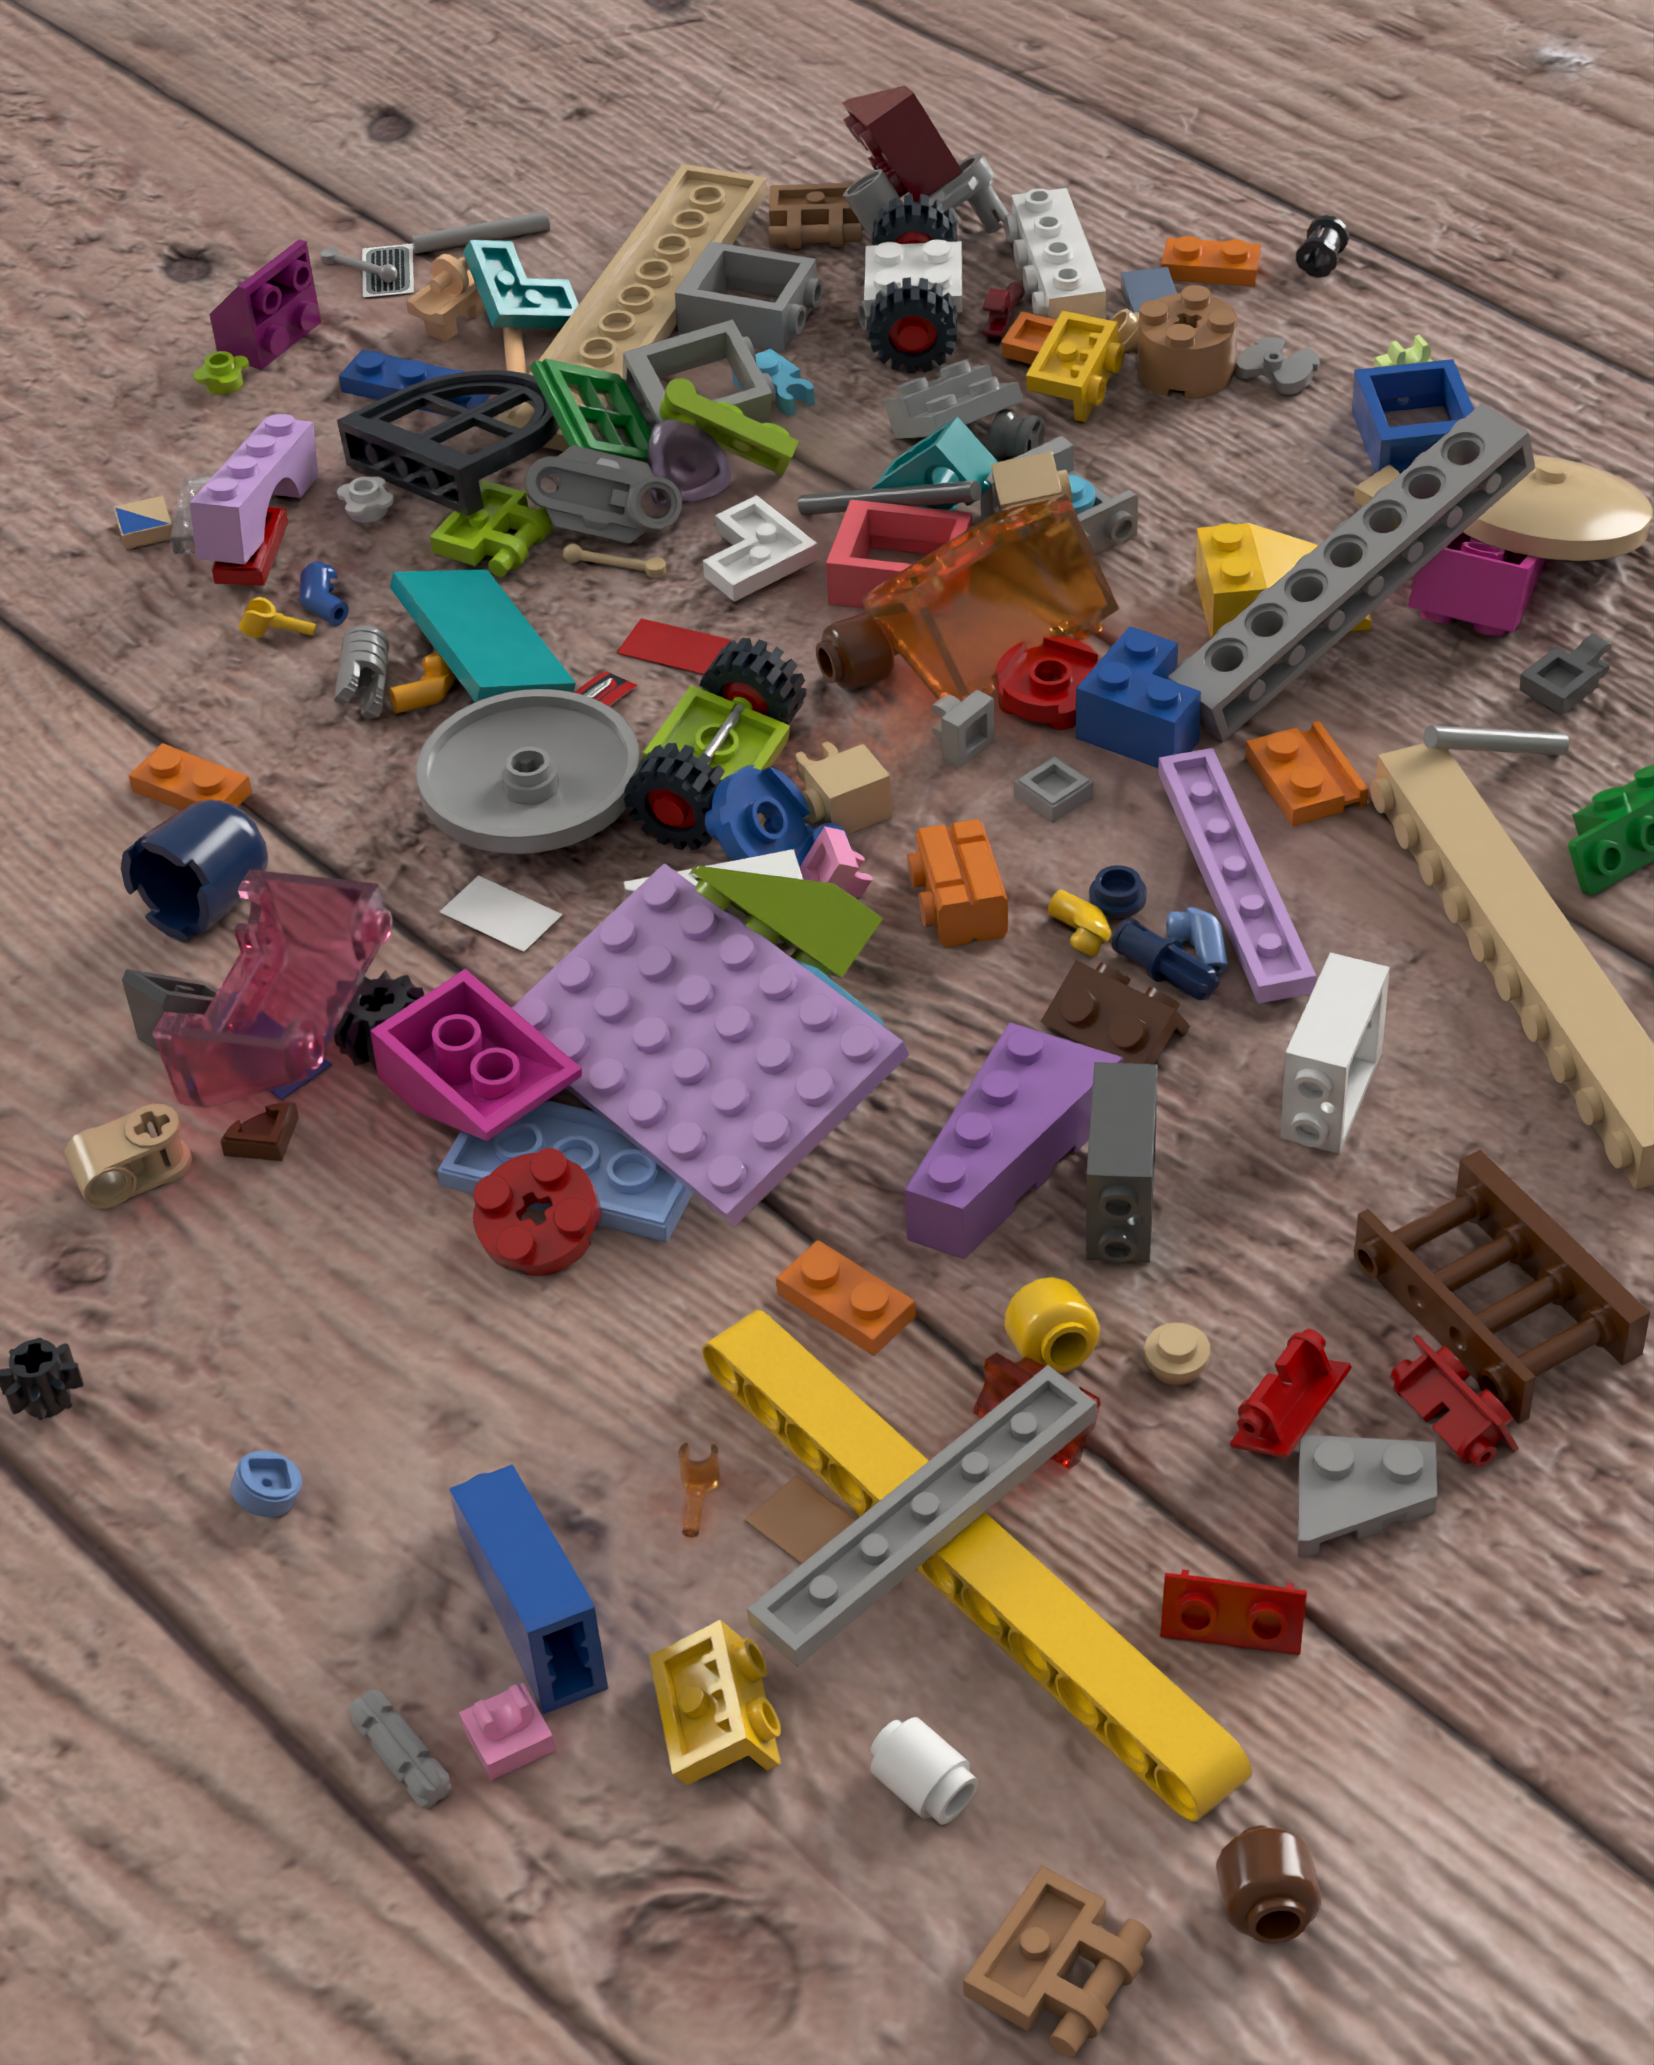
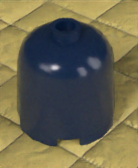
(194, 866)

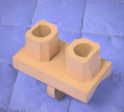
(446, 297)

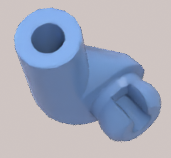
(1202, 932)

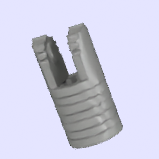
(363, 669)

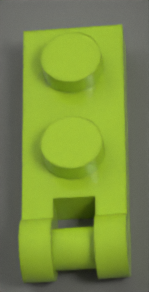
(756, 442)

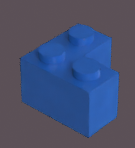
(1134, 706)

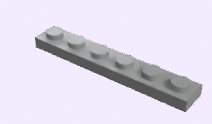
(921, 1515)

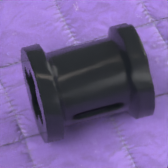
(1331, 243)

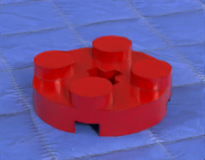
(1026, 674)
(530, 1180)

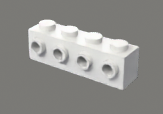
(1054, 255)

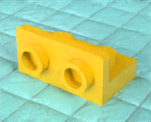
(1077, 361)
(714, 1703)

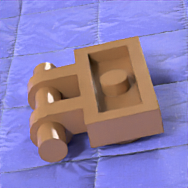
(812, 215)
(1037, 1947)

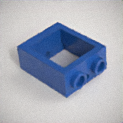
(1424, 386)

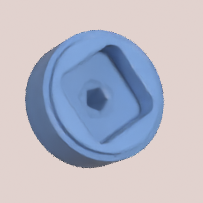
(266, 1483)

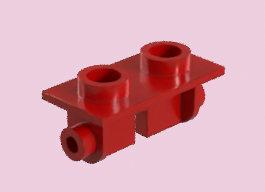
(1289, 1402)
(1472, 1421)
(1233, 1613)

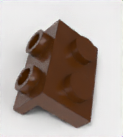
(1110, 1016)

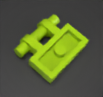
(485, 531)

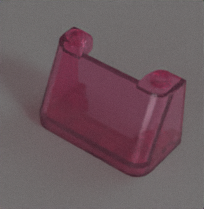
(285, 992)

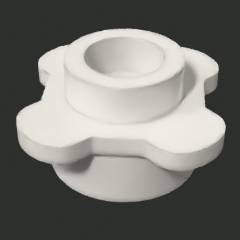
(366, 499)

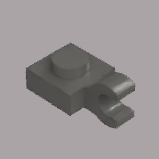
(1564, 678)

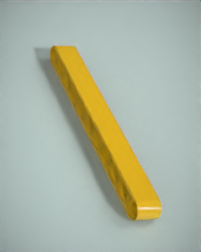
(988, 1575)

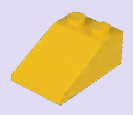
(1239, 564)

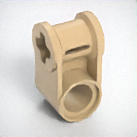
(124, 1160)

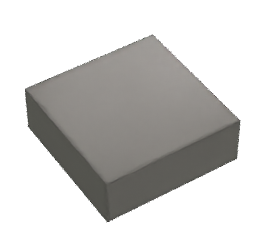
(1053, 789)

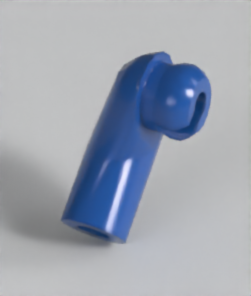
(315, 593)

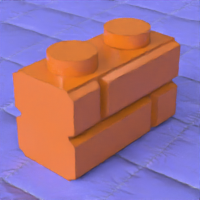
(959, 883)

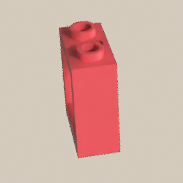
(888, 528)

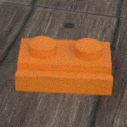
(1305, 773)

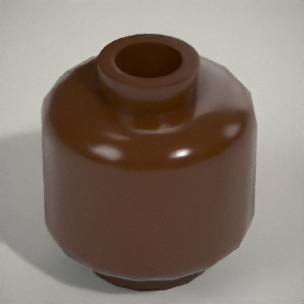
(855, 653)
(1268, 1884)

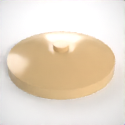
(1567, 514)

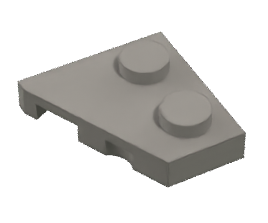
(1361, 1486)

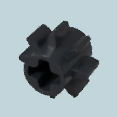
(40, 1378)

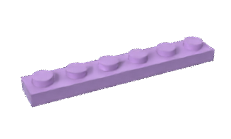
(1236, 876)

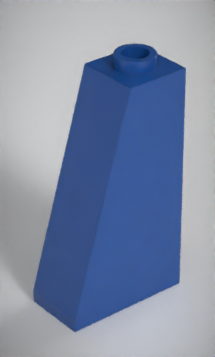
(531, 1588)

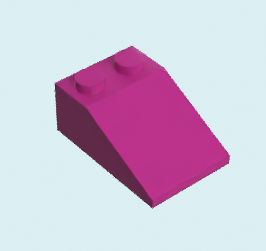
(1476, 586)
(469, 1058)

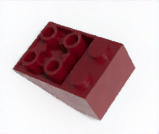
(901, 141)

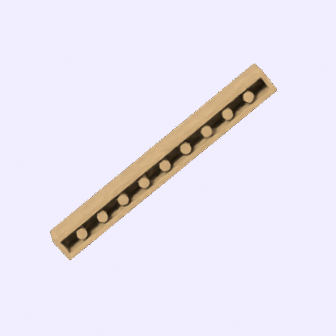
(1527, 947)

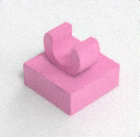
(835, 862)
(507, 1731)

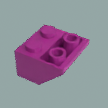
(269, 309)

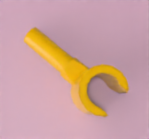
(262, 613)

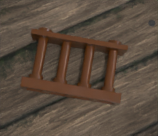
(1525, 1237)

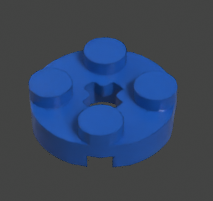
(752, 792)

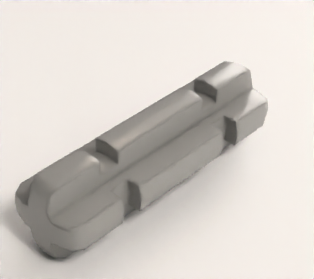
(400, 1748)

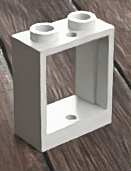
(1334, 1052)

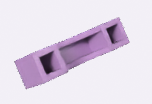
(233, 504)

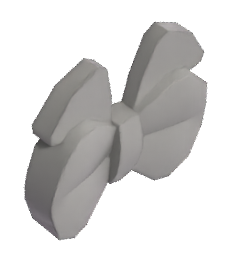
(1266, 359)

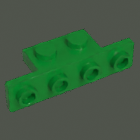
(1614, 833)

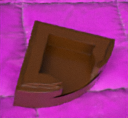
(262, 1135)

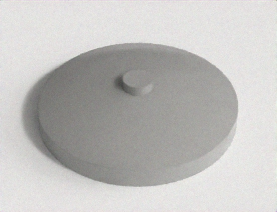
(527, 771)

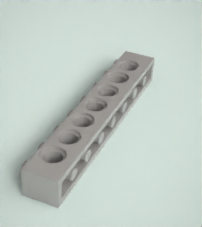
(1355, 569)

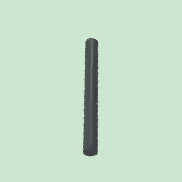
(905, 495)

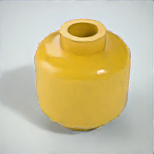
(1052, 1324)

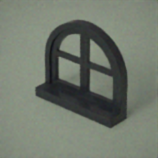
(431, 468)

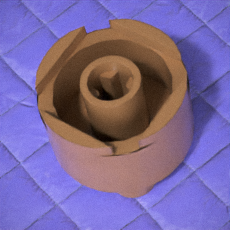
(1187, 343)

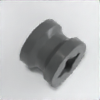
(1014, 434)

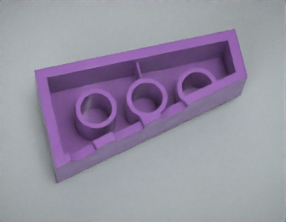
(1002, 1138)

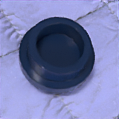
(1118, 891)

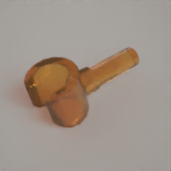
(697, 1479)

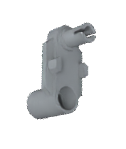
(974, 184)
(600, 494)

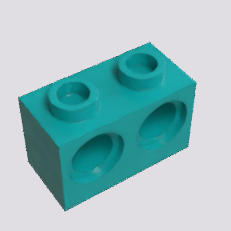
(941, 457)

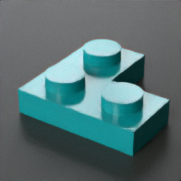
(510, 295)

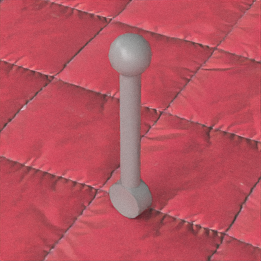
(331, 256)

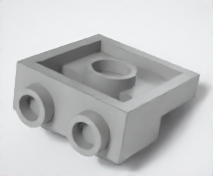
(958, 392)

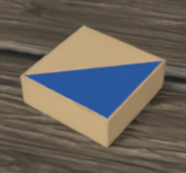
(143, 522)

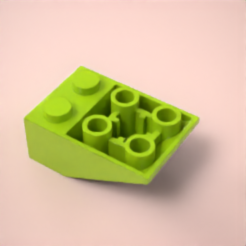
(808, 915)

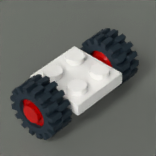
(913, 284)

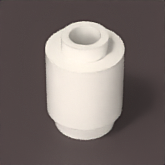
(923, 1770)

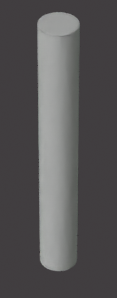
(483, 231)
(1495, 740)

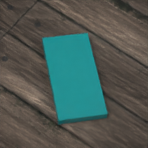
(479, 632)

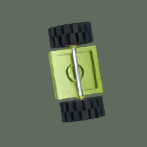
(711, 733)

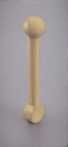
(654, 567)

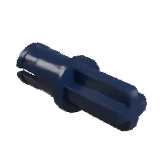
(1164, 959)

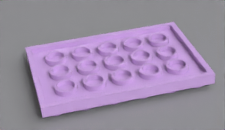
(707, 1042)

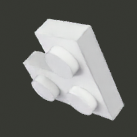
(762, 549)

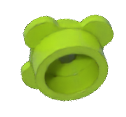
(221, 372)

